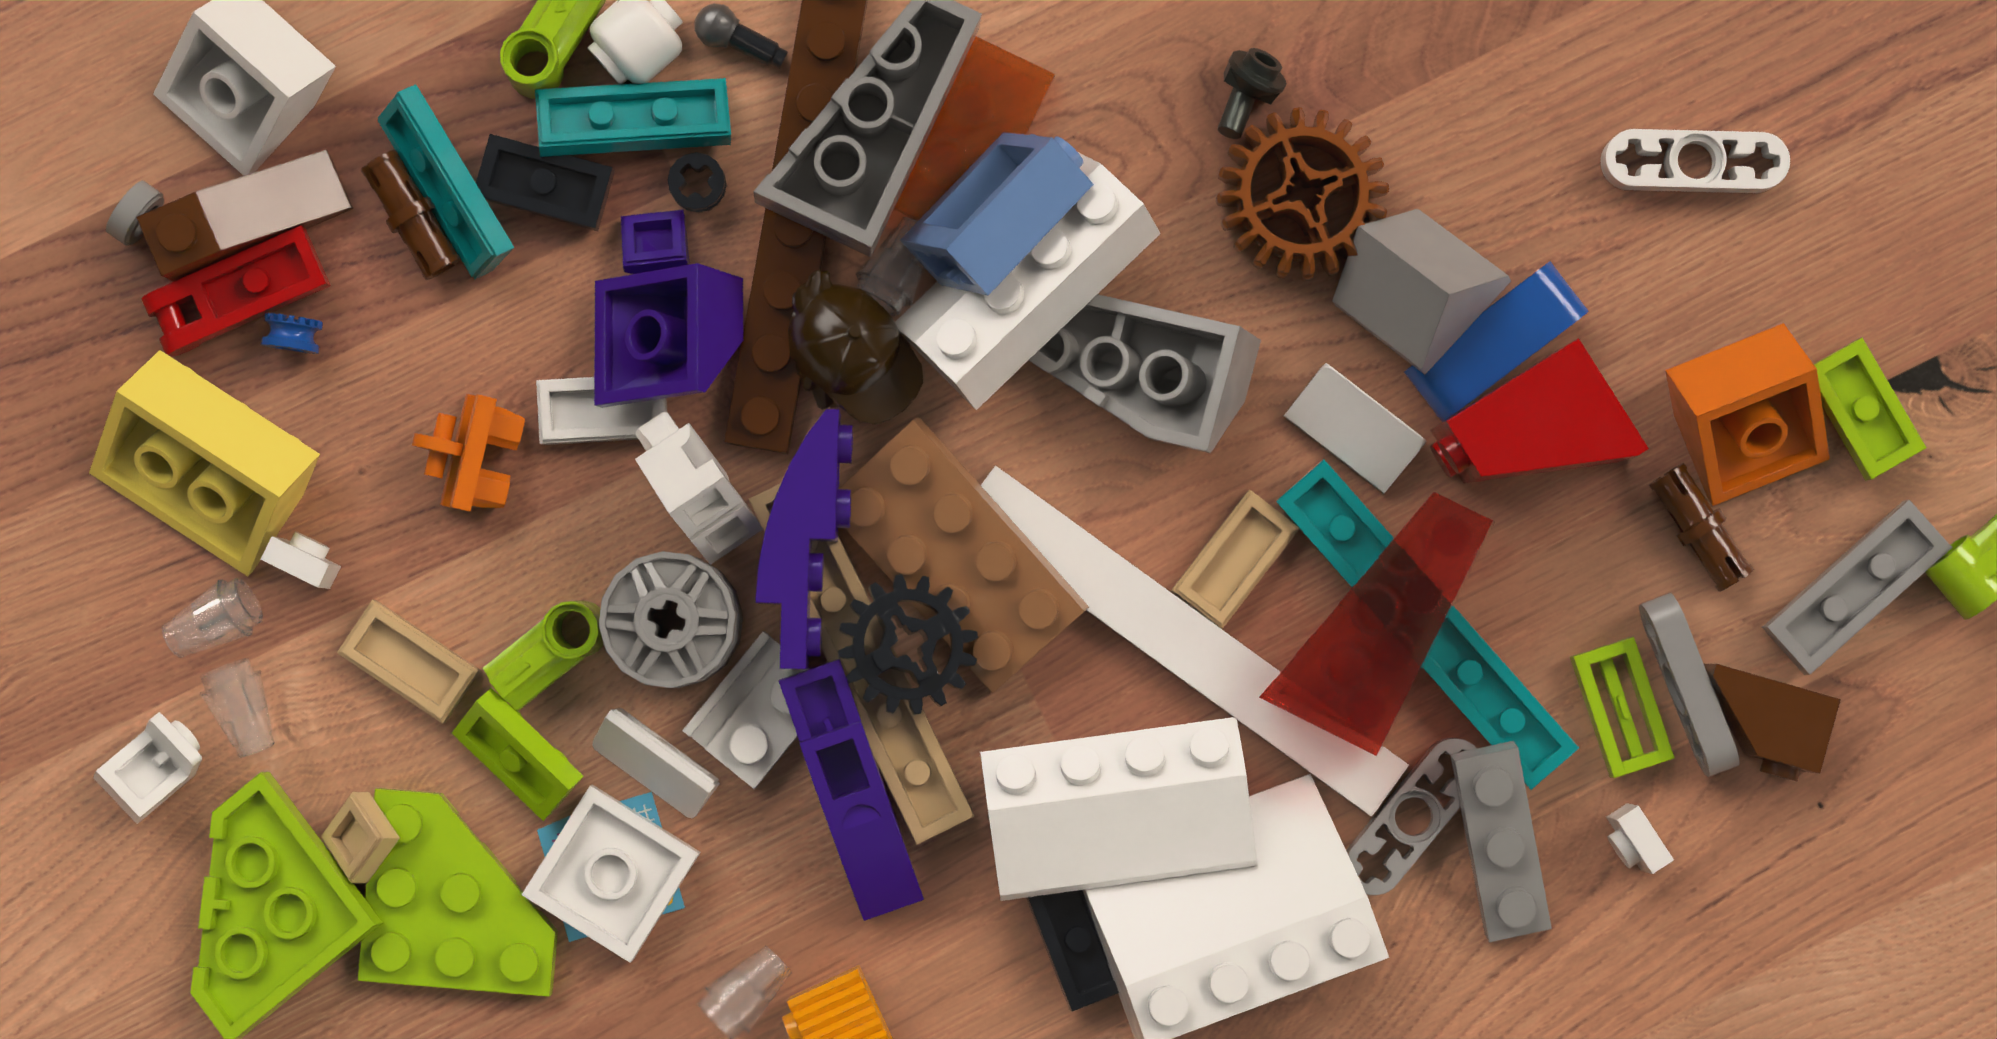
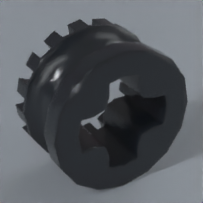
(695, 201)

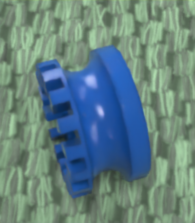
(292, 333)

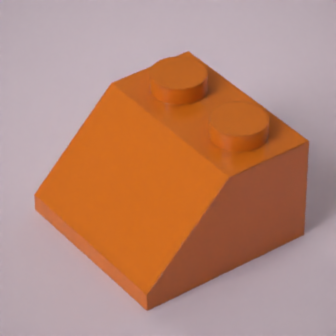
(1749, 413)

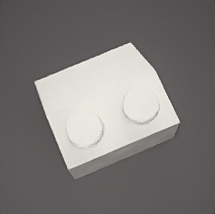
(242, 79)

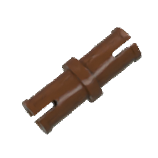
(410, 214)
(1701, 527)

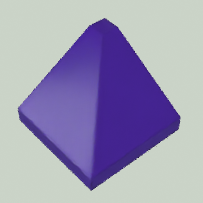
(654, 241)

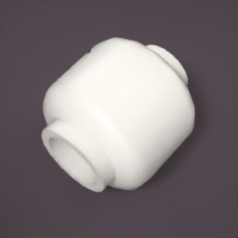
(636, 39)

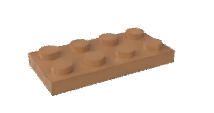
(932, 519)

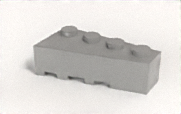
(865, 142)

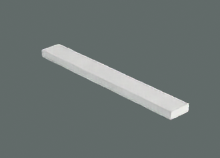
(1191, 646)

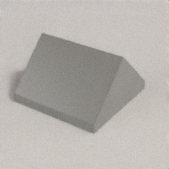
(1416, 286)

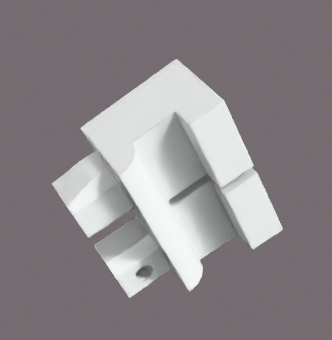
(694, 488)

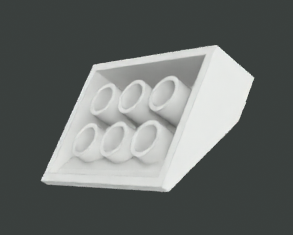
(1240, 936)

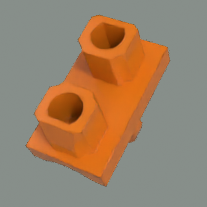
(466, 480)

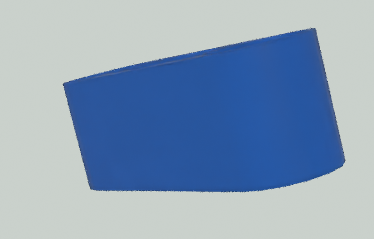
(1499, 341)

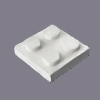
(611, 873)

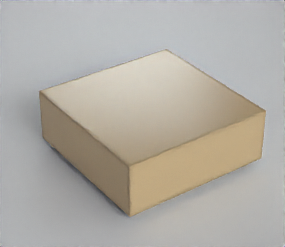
(360, 837)

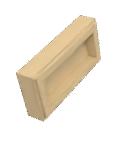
(1235, 559)
(408, 661)

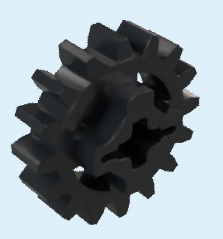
(880, 660)

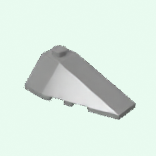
(1155, 368)

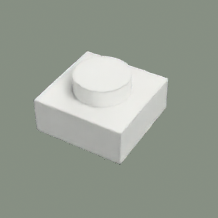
(303, 559)
(1637, 840)

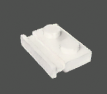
(747, 714)

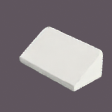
(1355, 428)
(654, 762)

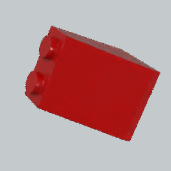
(1539, 423)

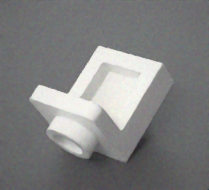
(150, 767)

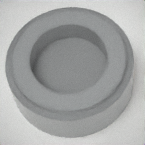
(137, 201)

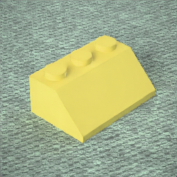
(202, 461)

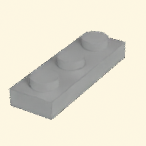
(1857, 587)
(1501, 841)

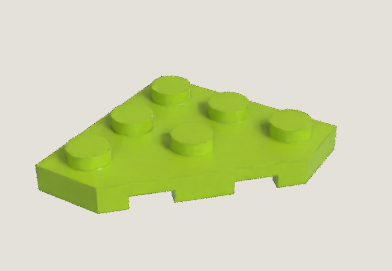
(451, 908)
(269, 909)

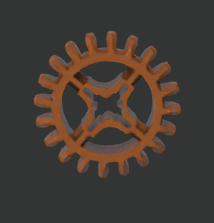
(1293, 165)

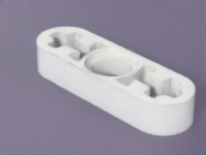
(1741, 177)

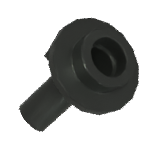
(1254, 77)

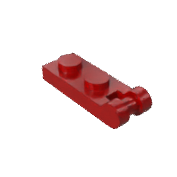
(237, 290)

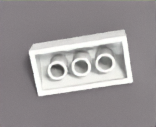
(986, 339)
(1119, 808)

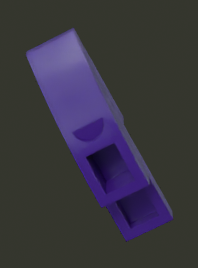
(805, 511)
(851, 789)

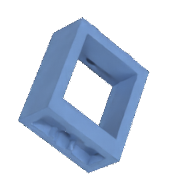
(998, 211)

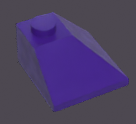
(664, 332)

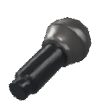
(719, 27)

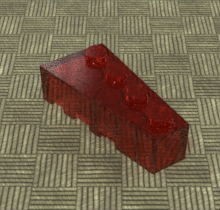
(1378, 638)

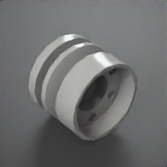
(702, 598)

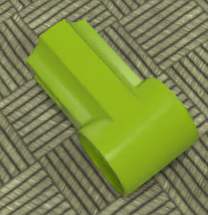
(553, 29)
(1969, 571)
(542, 655)

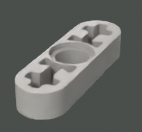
(1689, 685)
(1393, 862)

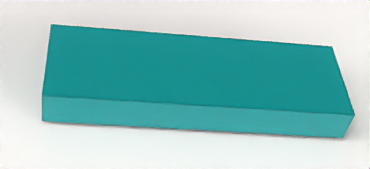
(632, 117)
(446, 180)

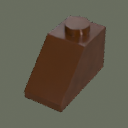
(1775, 720)

